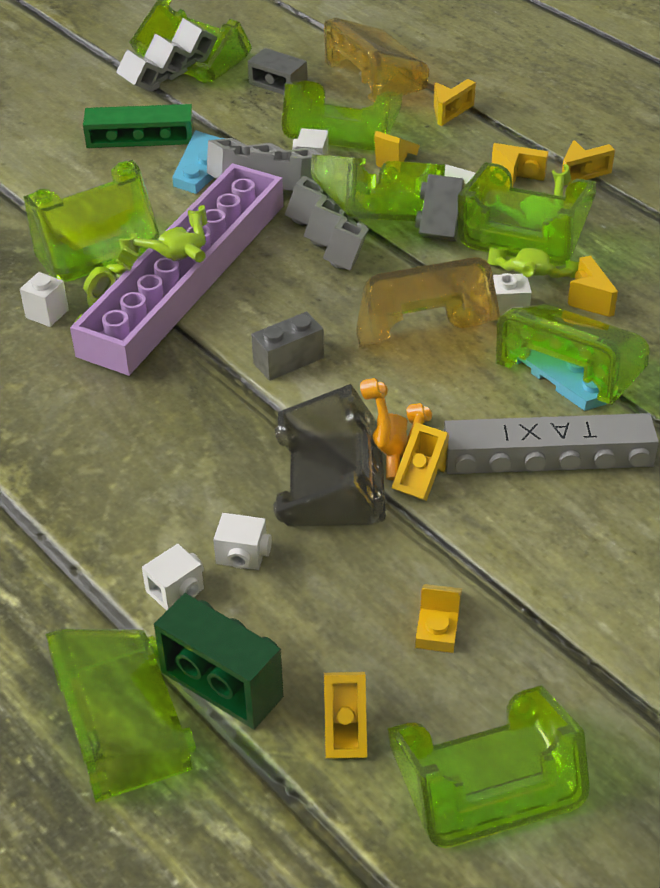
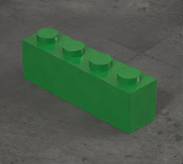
(138, 126)

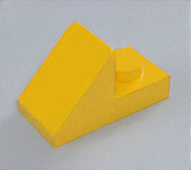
(454, 101)
(392, 148)
(521, 161)
(590, 162)
(592, 289)
(421, 461)
(438, 618)
(345, 715)

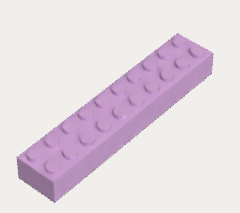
(159, 291)

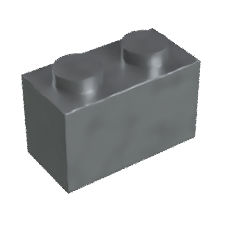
(274, 69)
(440, 207)
(288, 345)

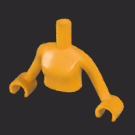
(391, 428)

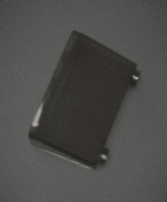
(333, 463)

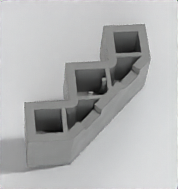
(167, 58)
(262, 157)
(326, 223)

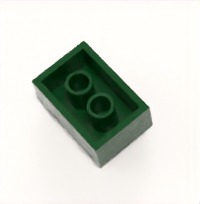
(220, 660)

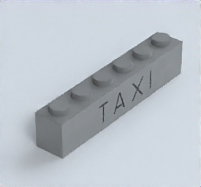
(550, 443)

